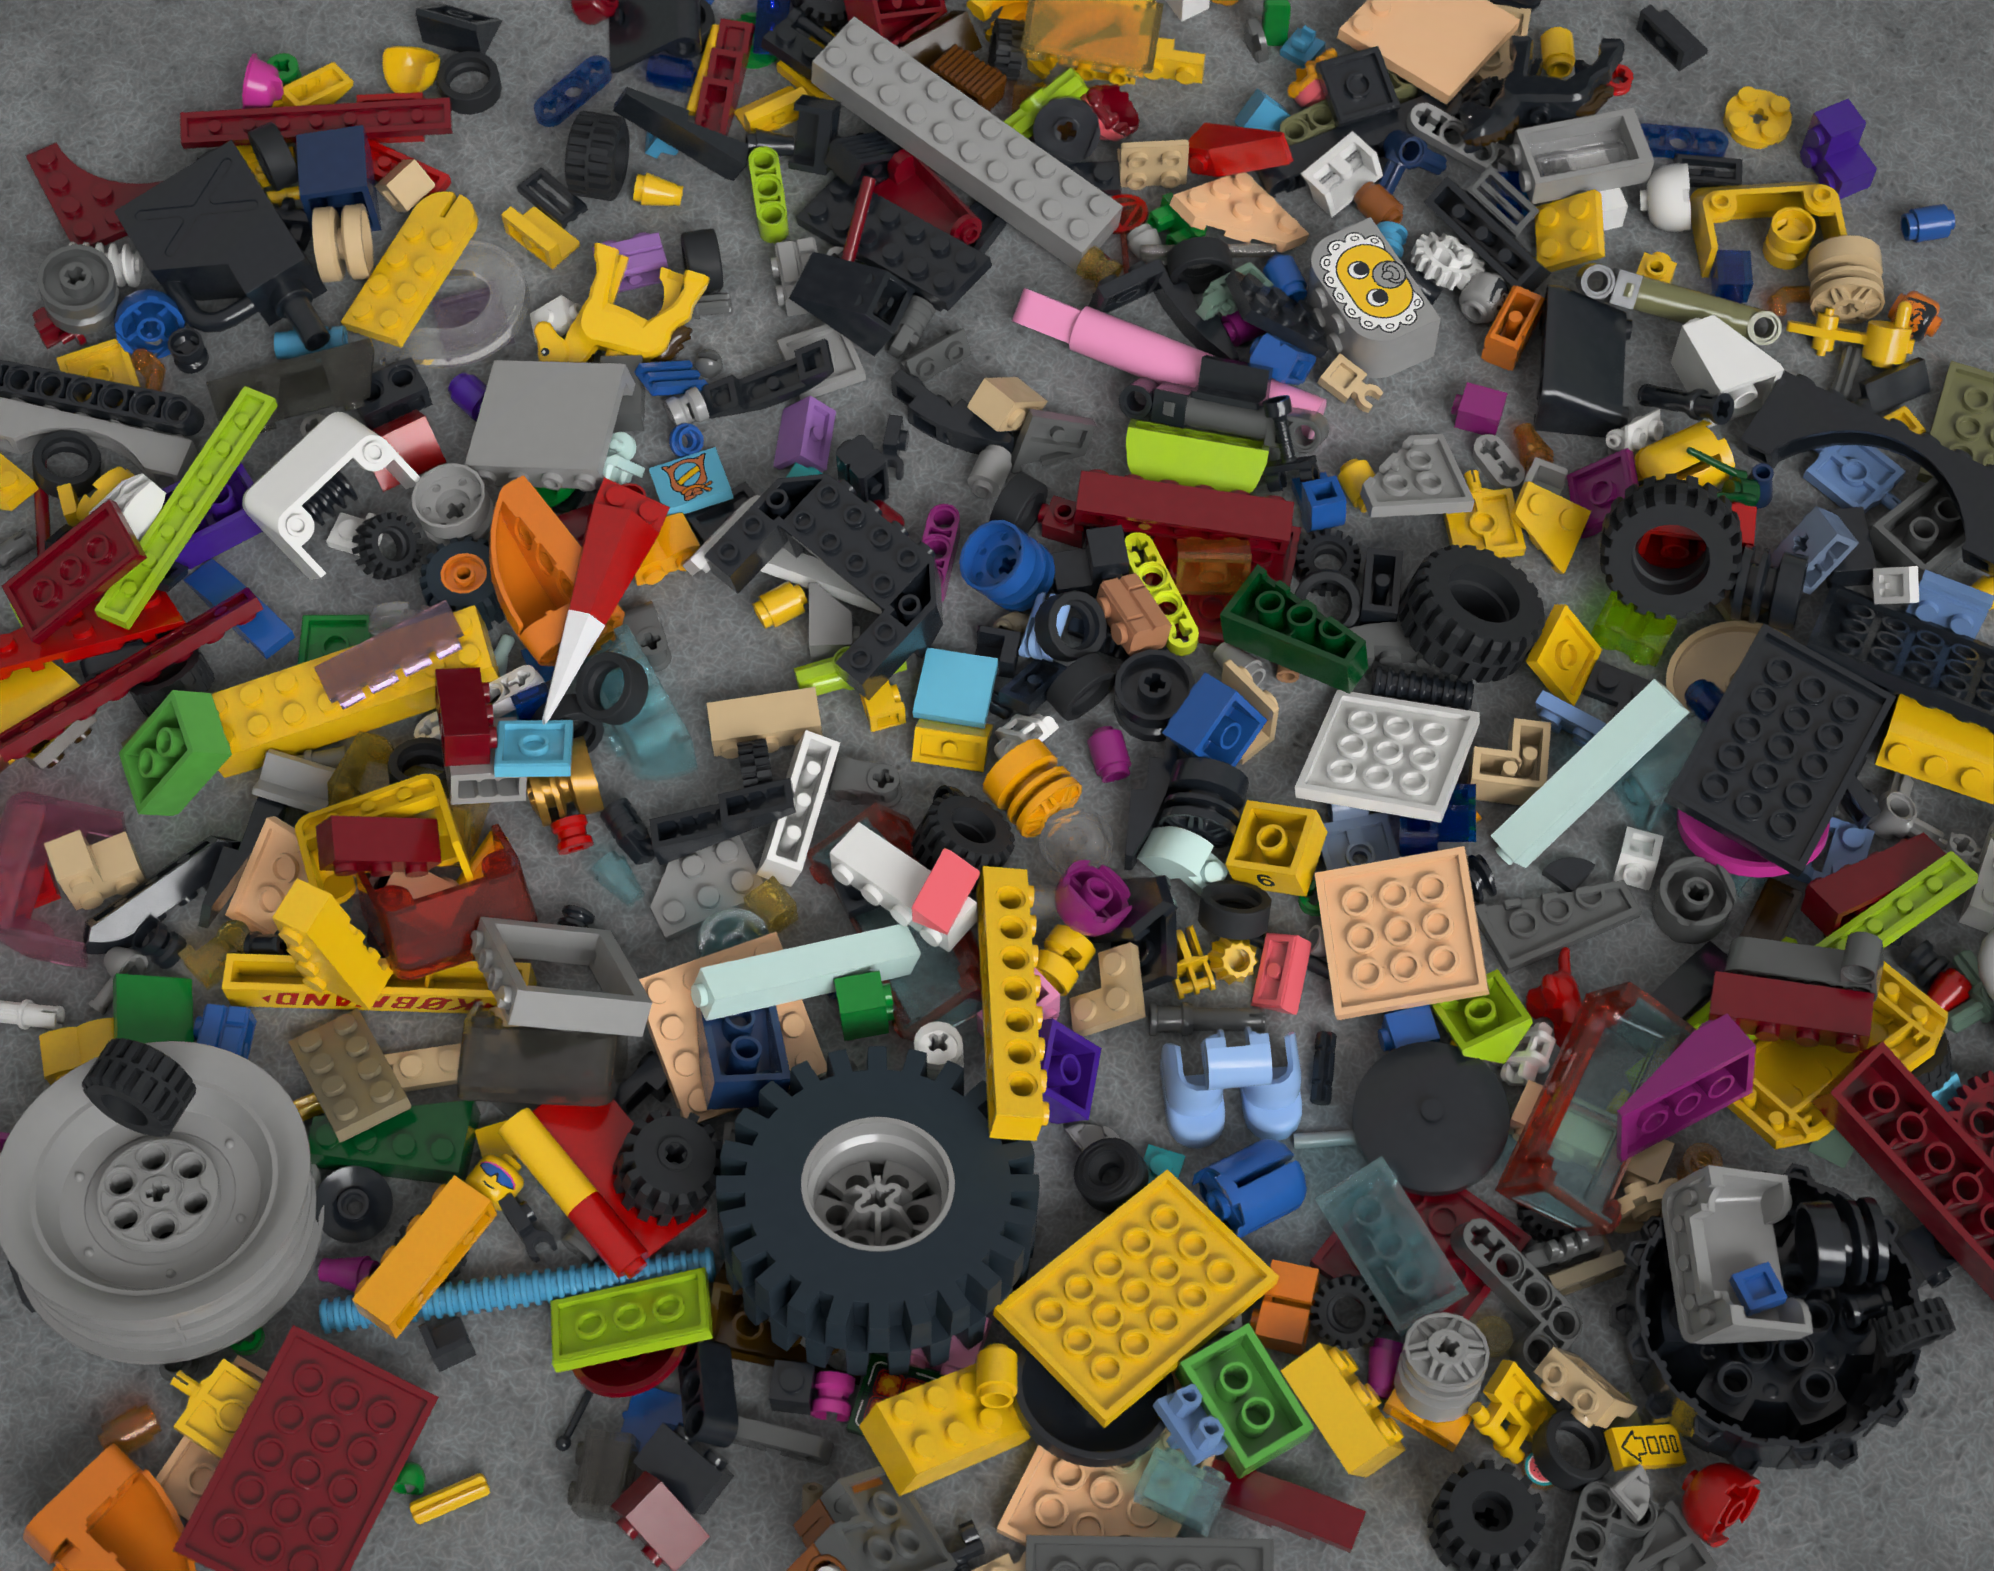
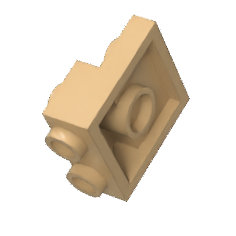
(1584, 1388)

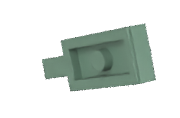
(1219, 298)

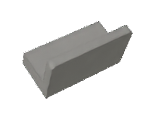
(293, 781)

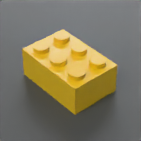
(1344, 1409)

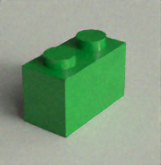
(864, 1005)

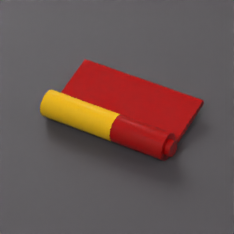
(573, 1160)

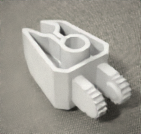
(139, 502)

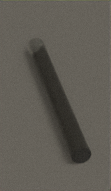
(1237, 250)

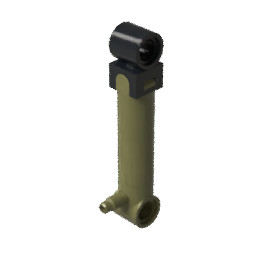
(1675, 302)

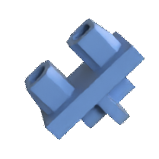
(1190, 1426)

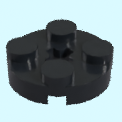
(1084, 121)

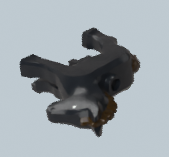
(1538, 100)

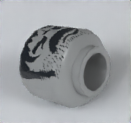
(1483, 297)

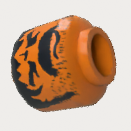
(1923, 317)

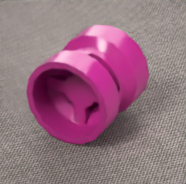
(833, 1395)

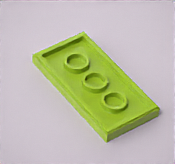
(630, 1320)

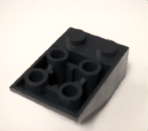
(853, 299)

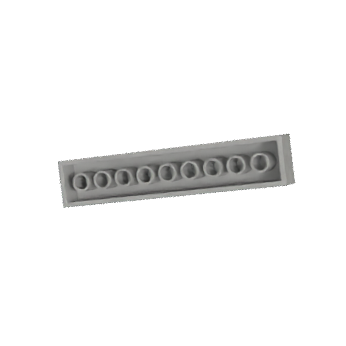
(965, 143)

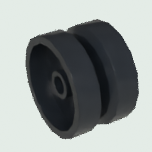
(1150, 692)

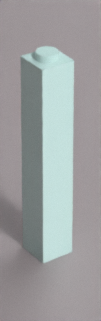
(1588, 774)
(802, 971)

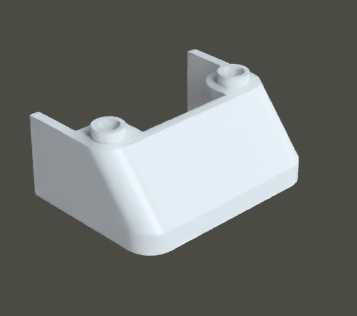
(278, 495)

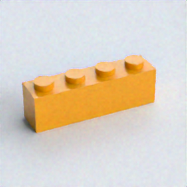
(424, 1256)

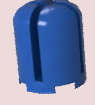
(1253, 1186)

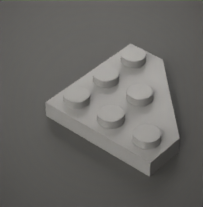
(1418, 481)
(703, 884)

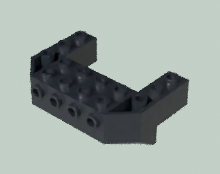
(860, 548)

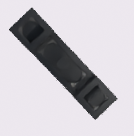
(771, 385)

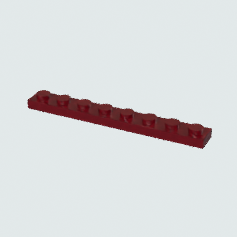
(379, 120)
(138, 668)

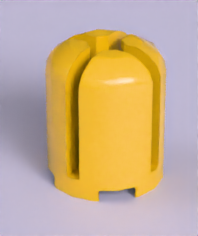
(1670, 456)

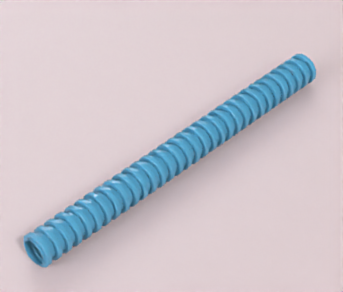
(519, 1290)

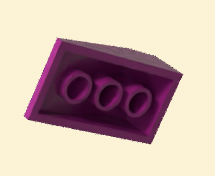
(1694, 1082)

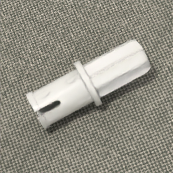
(31, 1015)

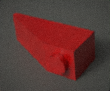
(1231, 150)

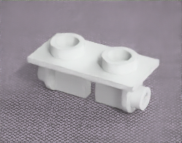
(1637, 434)

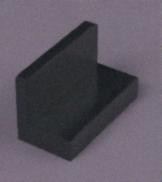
(1670, 37)
(1233, 382)

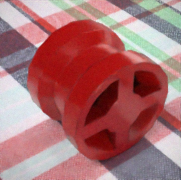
(571, 834)

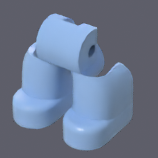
(1268, 1094)

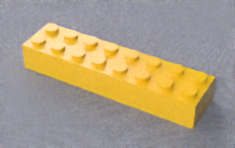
(295, 714)

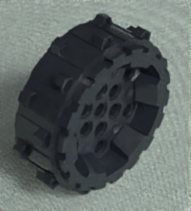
(1773, 1415)

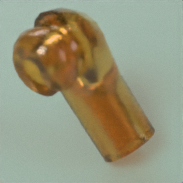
(1785, 295)

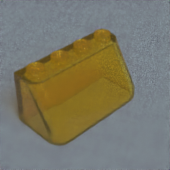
(1093, 33)

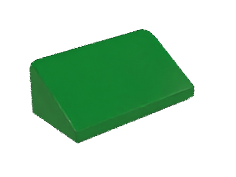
(1276, 21)

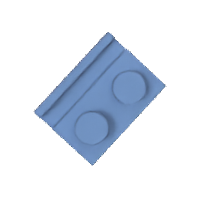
(1951, 604)

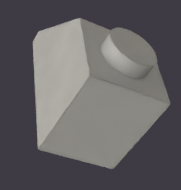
(829, 624)

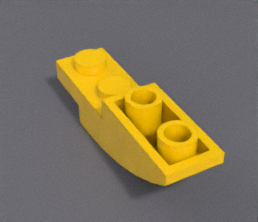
(1168, 64)

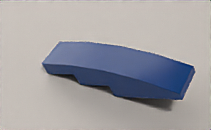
(217, 584)

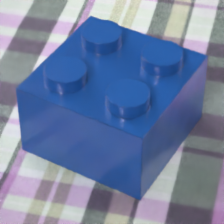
(1214, 722)

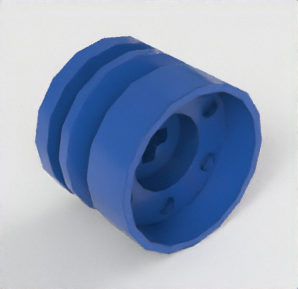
(1006, 565)

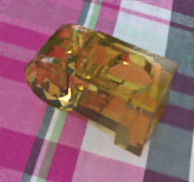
(209, 961)

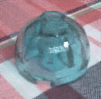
(728, 929)

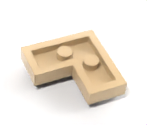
(1118, 999)

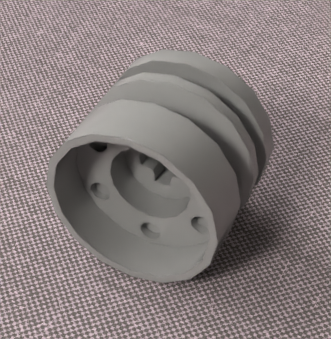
(453, 504)
(1441, 1367)

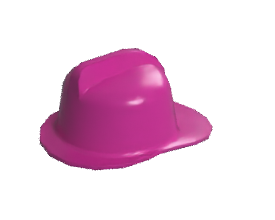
(261, 84)

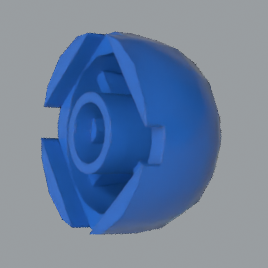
(147, 317)

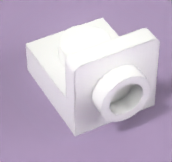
(344, 530)
(1896, 585)
(1638, 858)

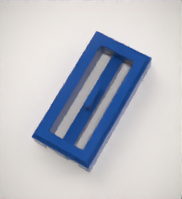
(668, 377)

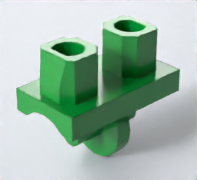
(1167, 218)

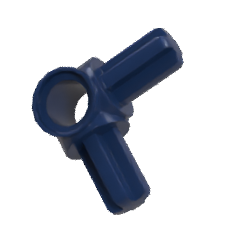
(1414, 156)

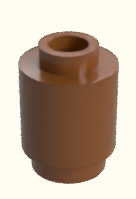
(1378, 203)

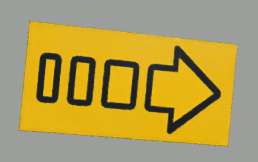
(1645, 1445)

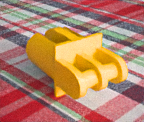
(1189, 965)

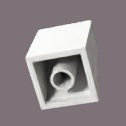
(1724, 361)

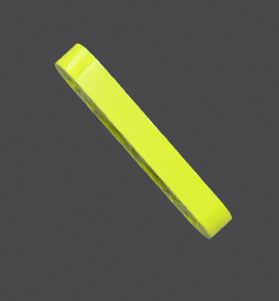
(1163, 592)

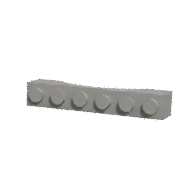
(156, 454)

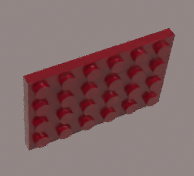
(307, 1464)

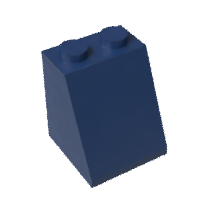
(337, 172)

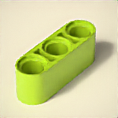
(768, 194)

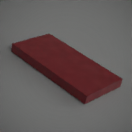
(74, 571)

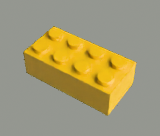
(938, 1430)

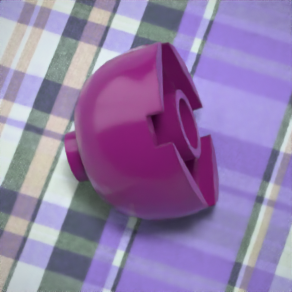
(1091, 899)

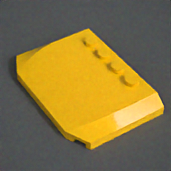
(1793, 1075)

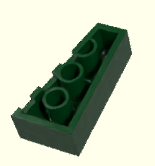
(1292, 633)
(416, 1145)

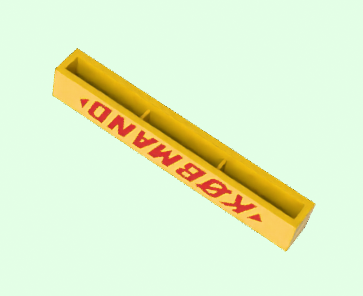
(277, 983)

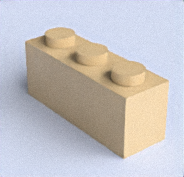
(773, 716)

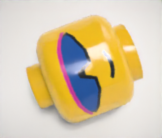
(496, 1178)

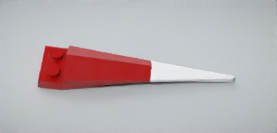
(614, 545)

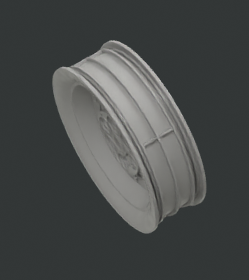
(221, 1267)

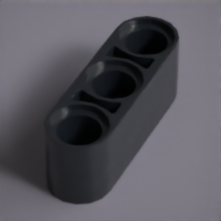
(708, 1393)

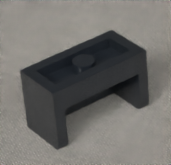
(816, 130)

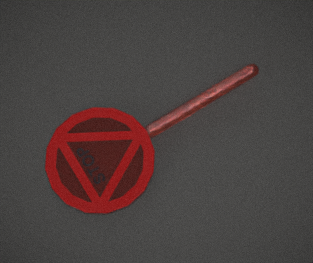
(1133, 215)

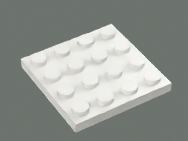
(1388, 755)

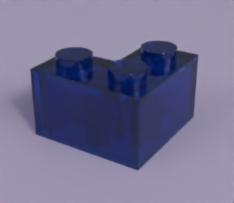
(1457, 825)

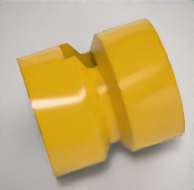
(1789, 238)
(1064, 956)

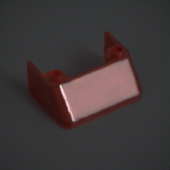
(437, 928)

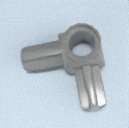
(1900, 813)

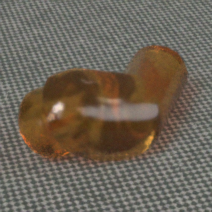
(150, 368)

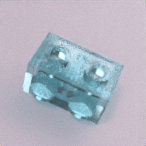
(1182, 1491)

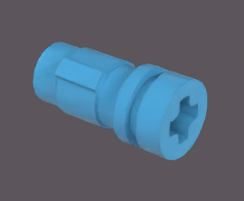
(288, 344)

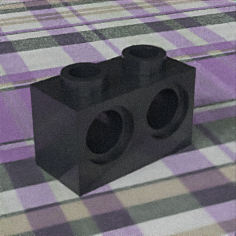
(391, 398)

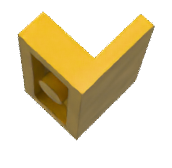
(771, 111)
(539, 235)
(951, 745)

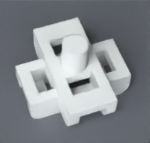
(1025, 729)
(1529, 1056)

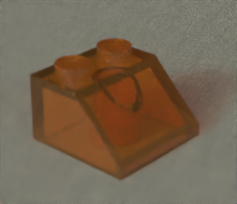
(1211, 565)

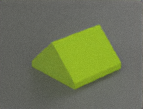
(1487, 1024)

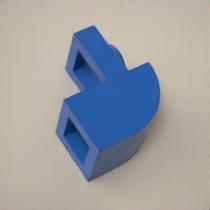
(1320, 502)

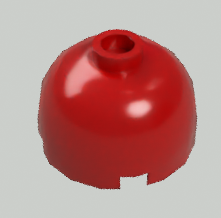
(1718, 1495)

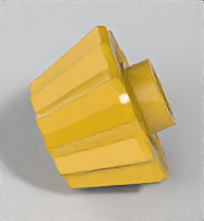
(1232, 959)

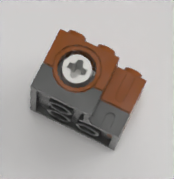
(869, 1528)

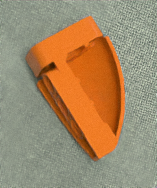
(535, 571)
(109, 1521)

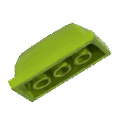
(1194, 456)

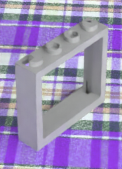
(617, 1011)

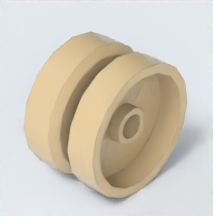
(342, 243)

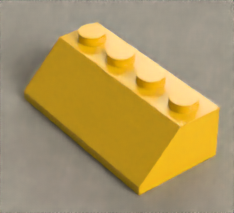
(1938, 749)

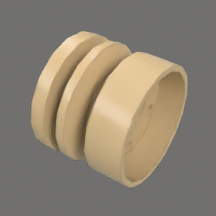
(1846, 277)

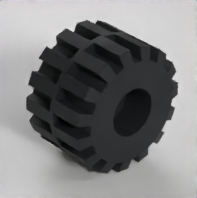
(670, 1167)
(1498, 1499)

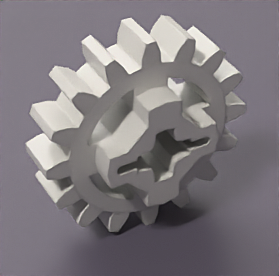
(1446, 260)

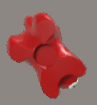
(1556, 998)

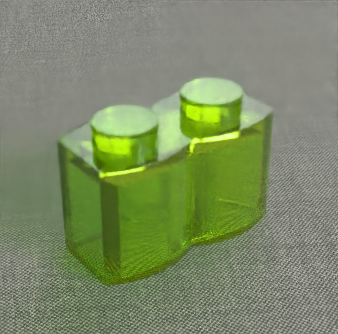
(1631, 632)

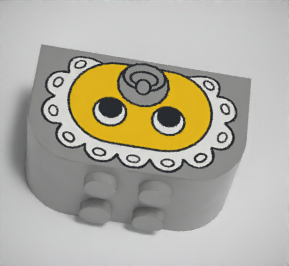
(1370, 302)

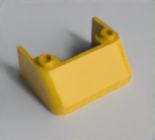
(1728, 203)
(410, 798)

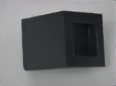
(1001, 645)
(448, 1343)

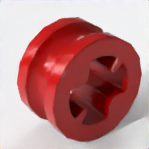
(1625, 86)

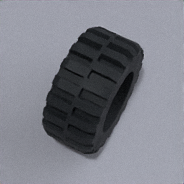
(1676, 589)
(1454, 639)

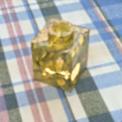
(772, 905)

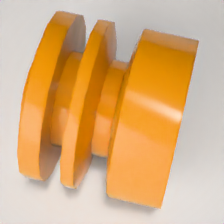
(1031, 786)

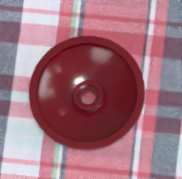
(628, 1378)

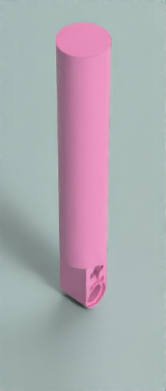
(1132, 347)

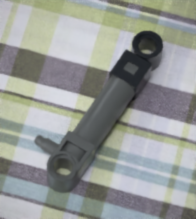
(1173, 406)

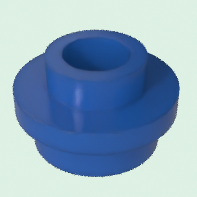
(694, 437)

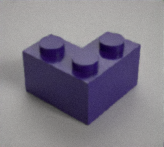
(1834, 149)

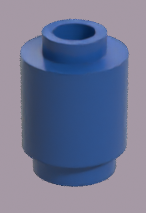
(1927, 223)
(1286, 276)

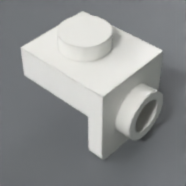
(558, 312)

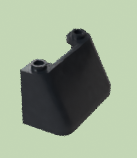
(1581, 365)

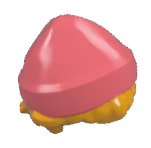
(1307, 87)

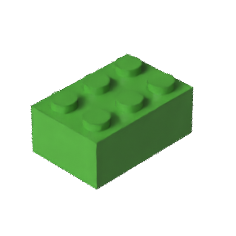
(175, 753)
(1247, 1398)

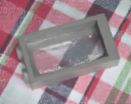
(1581, 155)

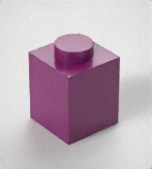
(1479, 409)

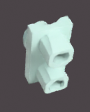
(617, 463)

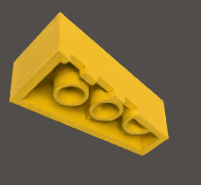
(328, 946)

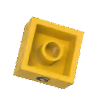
(1277, 847)

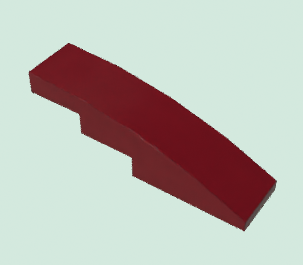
(725, 76)
(1292, 1507)

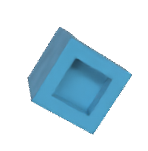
(1262, 113)

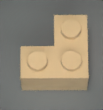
(1513, 773)
(95, 870)

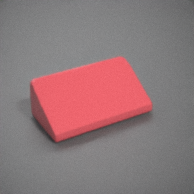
(944, 892)
(1281, 973)

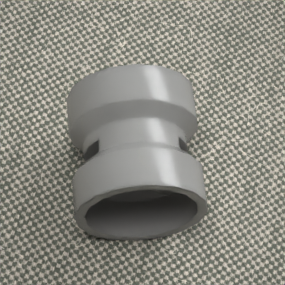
(686, 408)

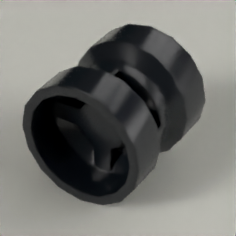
(188, 350)
(155, 940)

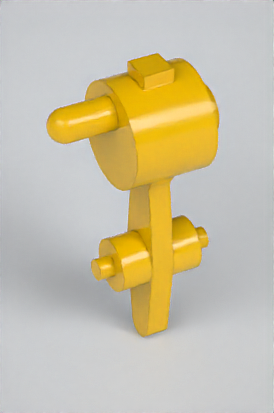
(1883, 341)

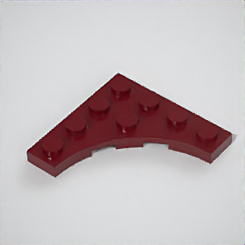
(81, 199)

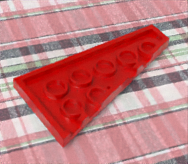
(86, 636)

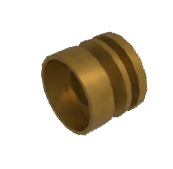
(558, 791)

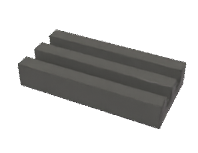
(1495, 212)

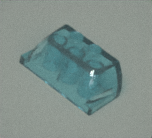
(656, 739)
(1391, 1245)

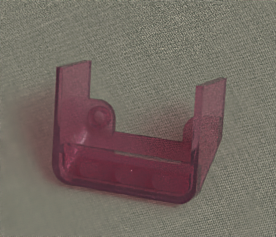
(24, 828)

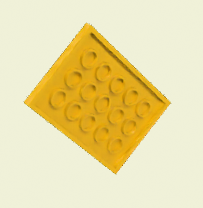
(1135, 1297)

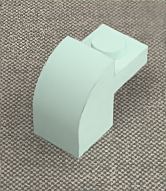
(1183, 856)

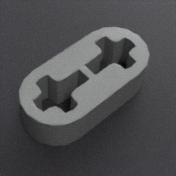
(1504, 460)

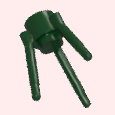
(1739, 487)

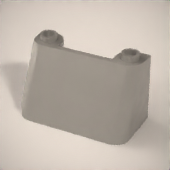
(1717, 1227)

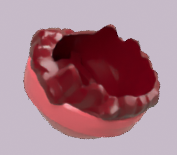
(1114, 111)

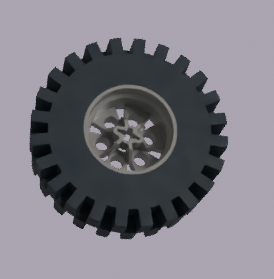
(861, 1285)

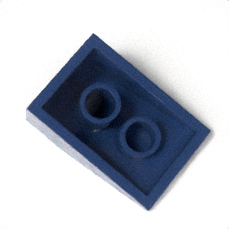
(741, 1057)

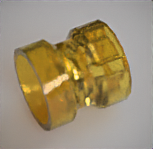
(1097, 266)

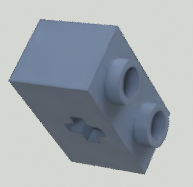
(1821, 538)

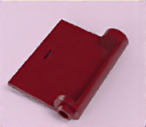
(925, 195)

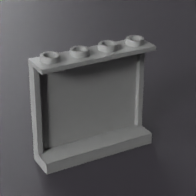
(548, 423)

